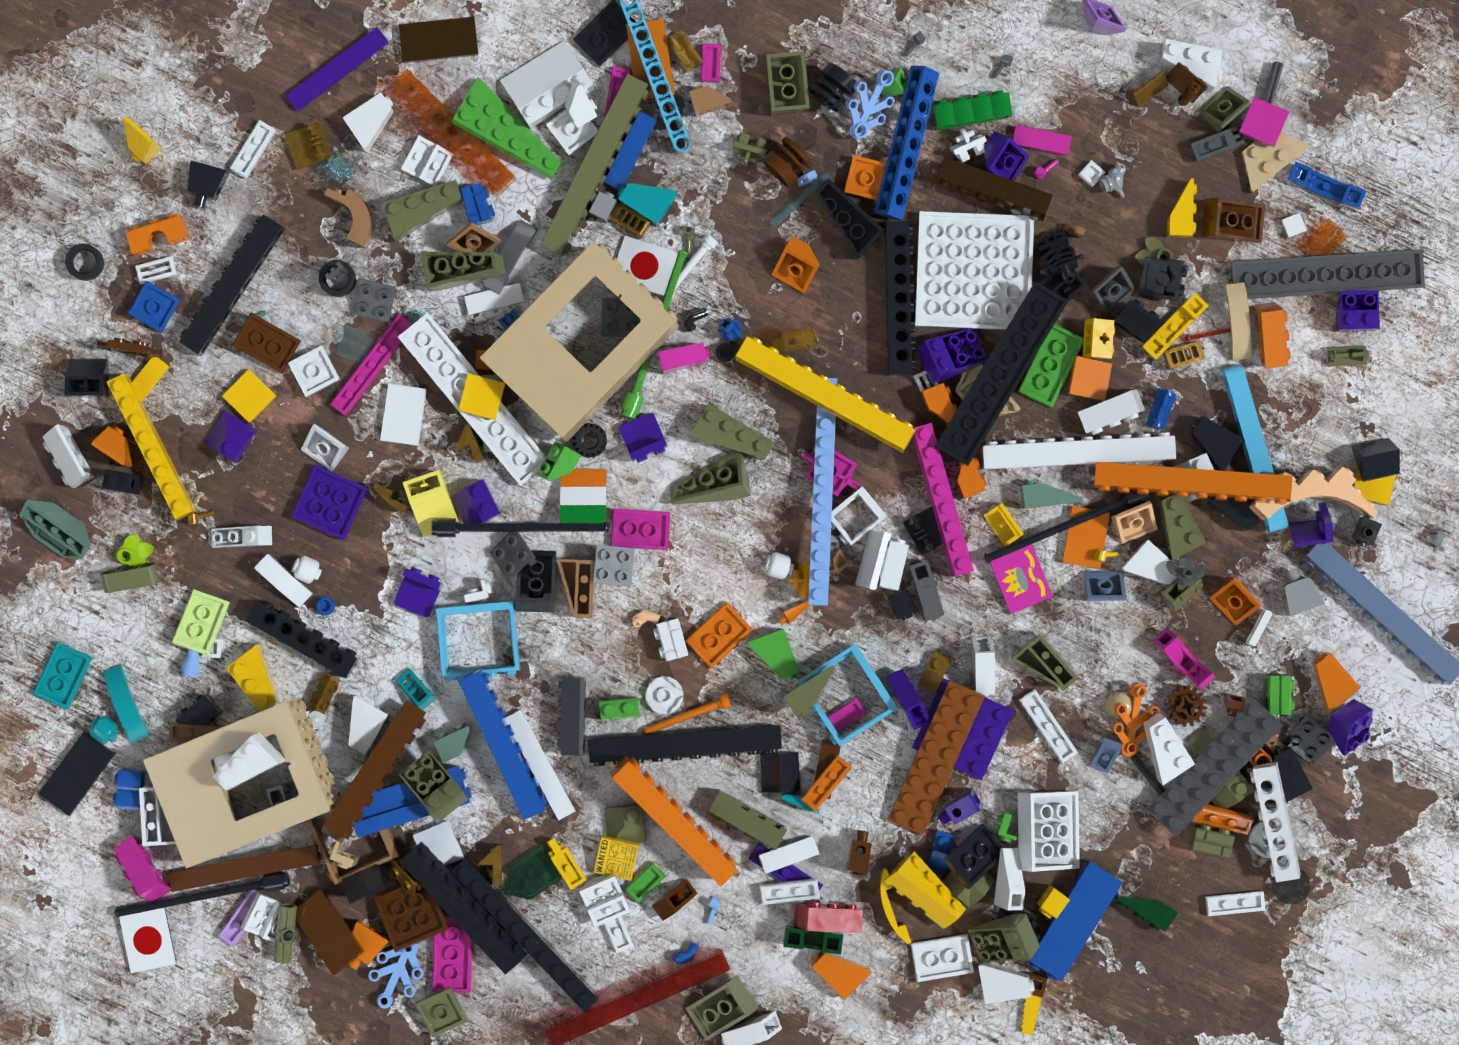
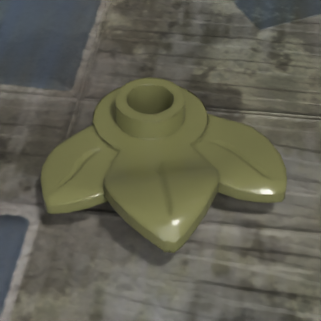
(1153, 249)

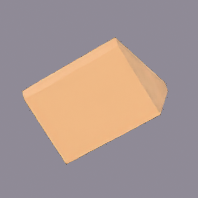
(1135, 522)

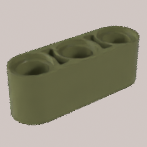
(129, 577)

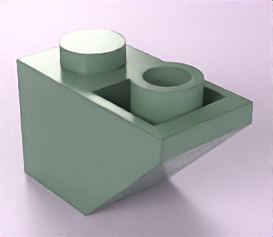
(452, 745)

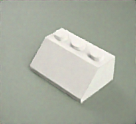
(67, 456)

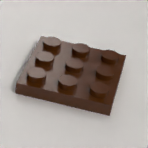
(410, 918)

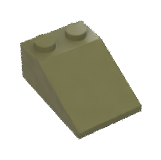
(808, 694)
(721, 1008)

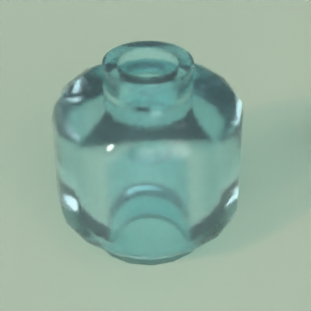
(338, 168)

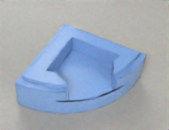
(807, 178)

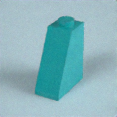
(647, 200)

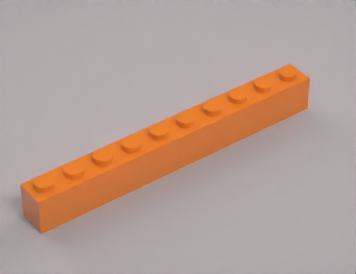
(1193, 482)

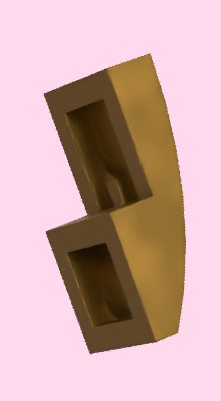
(387, 495)

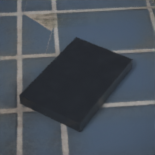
(604, 34)
(974, 856)

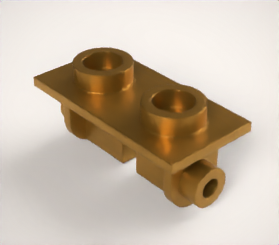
(684, 51)
(321, 701)
(407, 881)

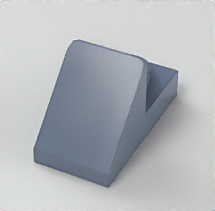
(1105, 754)

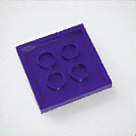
(329, 502)

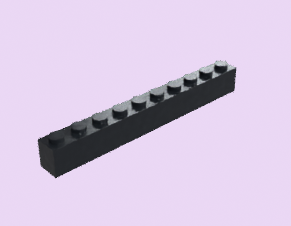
(685, 744)
(525, 934)

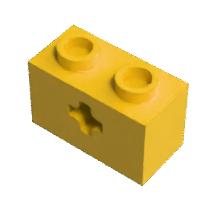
(1098, 339)
(1052, 902)

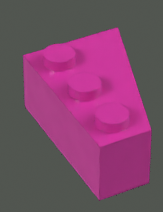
(140, 869)

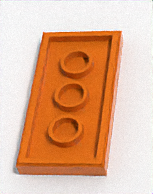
(658, 35)

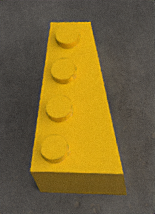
(925, 890)

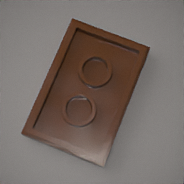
(266, 342)

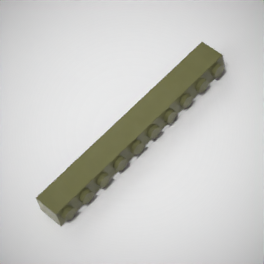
(594, 165)

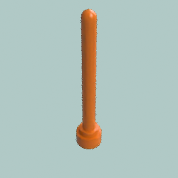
(722, 702)

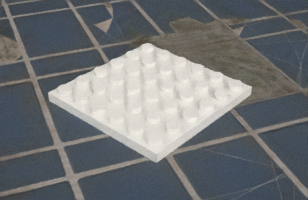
(972, 269)

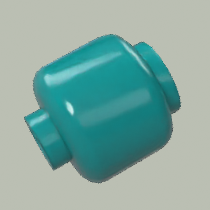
(103, 729)

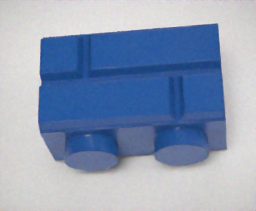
(476, 204)

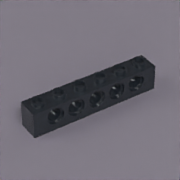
(258, 619)

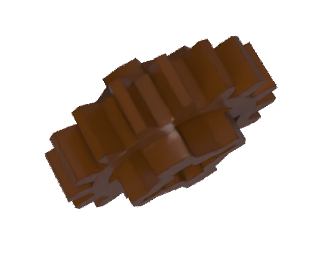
(1188, 714)

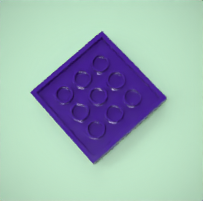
(982, 737)

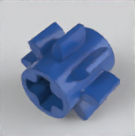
(730, 329)

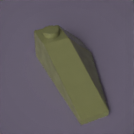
(719, 482)
(1236, 788)

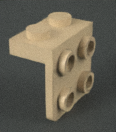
(342, 858)

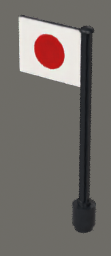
(147, 925)

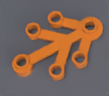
(1132, 722)

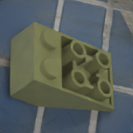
(433, 786)
(1005, 939)

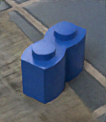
(128, 787)

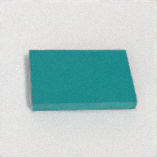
(63, 675)

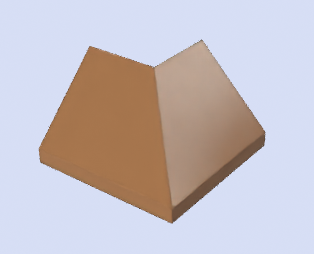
(473, 240)

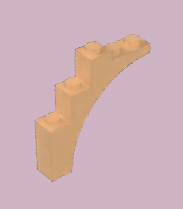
(1312, 484)

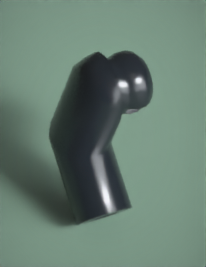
(693, 317)

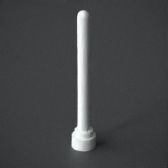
(707, 243)

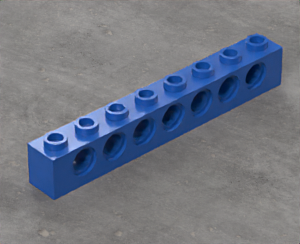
(906, 143)

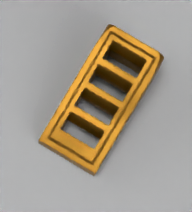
(646, 223)
(1169, 360)

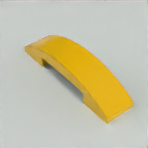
(1175, 326)
(901, 928)

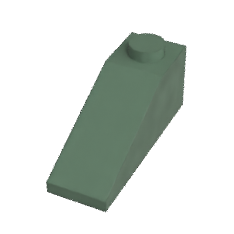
(1043, 495)

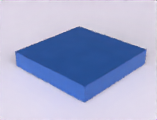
(154, 306)

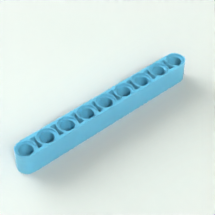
(660, 80)
(1251, 432)

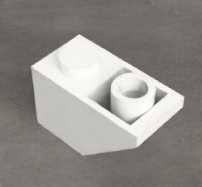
(578, 105)

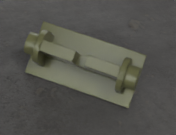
(1347, 356)

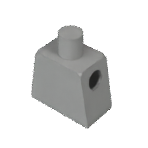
(1299, 594)

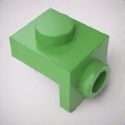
(1003, 823)

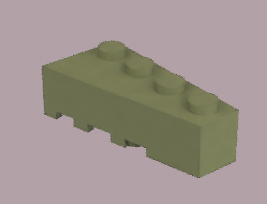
(417, 209)
(454, 269)
(726, 432)
(747, 819)

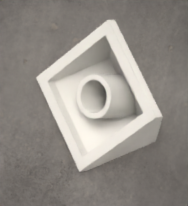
(324, 447)

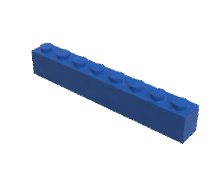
(502, 744)

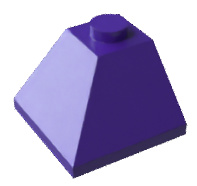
(1004, 156)
(230, 436)

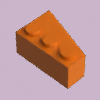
(1272, 335)

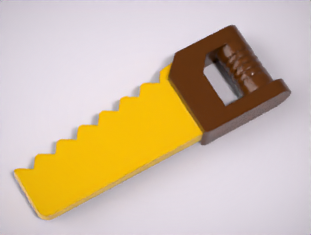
(1032, 1004)

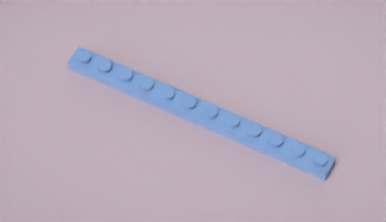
(822, 507)

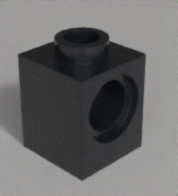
(902, 605)

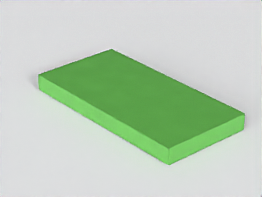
(1051, 366)

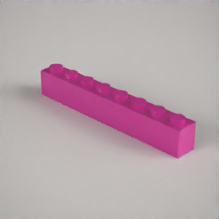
(942, 500)

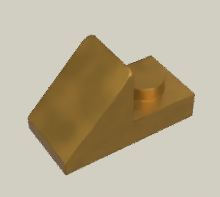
(468, 439)
(934, 672)
(494, 858)

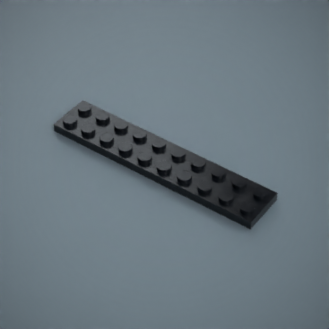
(1001, 373)

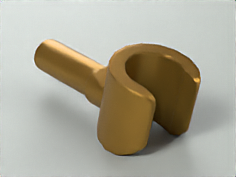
(193, 518)

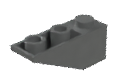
(926, 590)

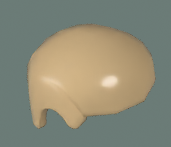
(1118, 697)

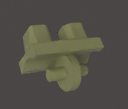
(758, 150)

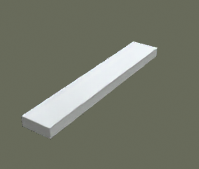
(540, 765)

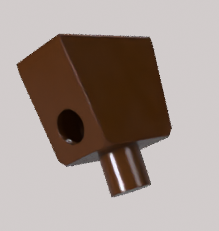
(857, 863)

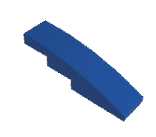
(630, 150)

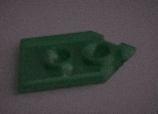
(531, 875)

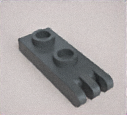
(1216, 144)

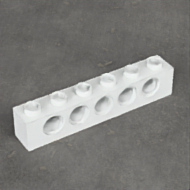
(1270, 773)

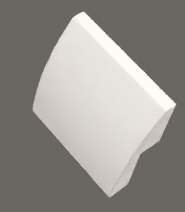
(426, 161)
(441, 842)
(604, 900)
(262, 917)

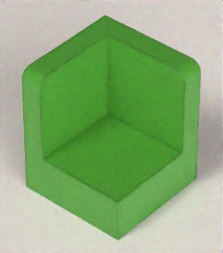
(898, 85)

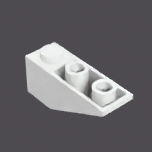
(241, 536)
(1010, 882)

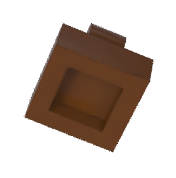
(1234, 703)

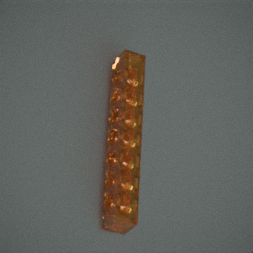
(408, 81)

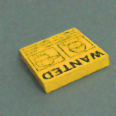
(616, 857)

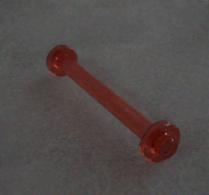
(1187, 338)

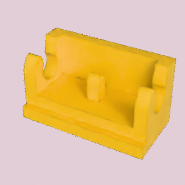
(1003, 524)

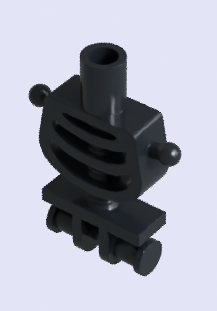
(1058, 255)

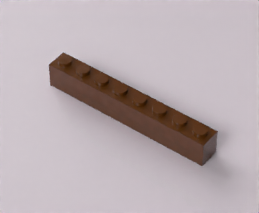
(373, 772)

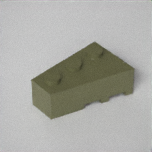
(1179, 527)
(1046, 662)

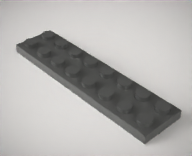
(1215, 767)

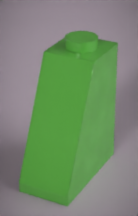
(776, 653)

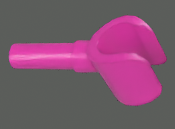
(1041, 172)

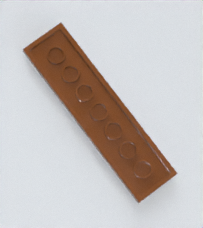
(936, 757)

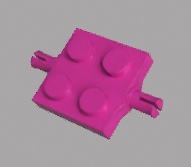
(841, 474)

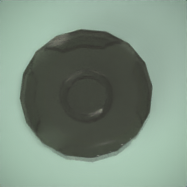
(1292, 890)

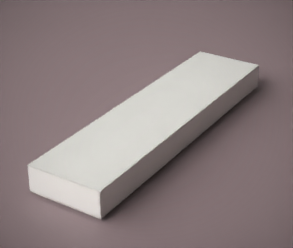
(1048, 726)
(616, 929)

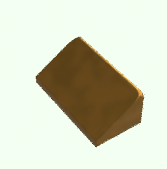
(1150, 89)

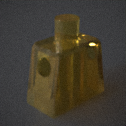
(804, 341)

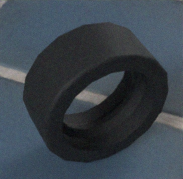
(69, 262)
(344, 291)

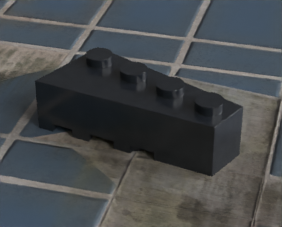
(851, 220)

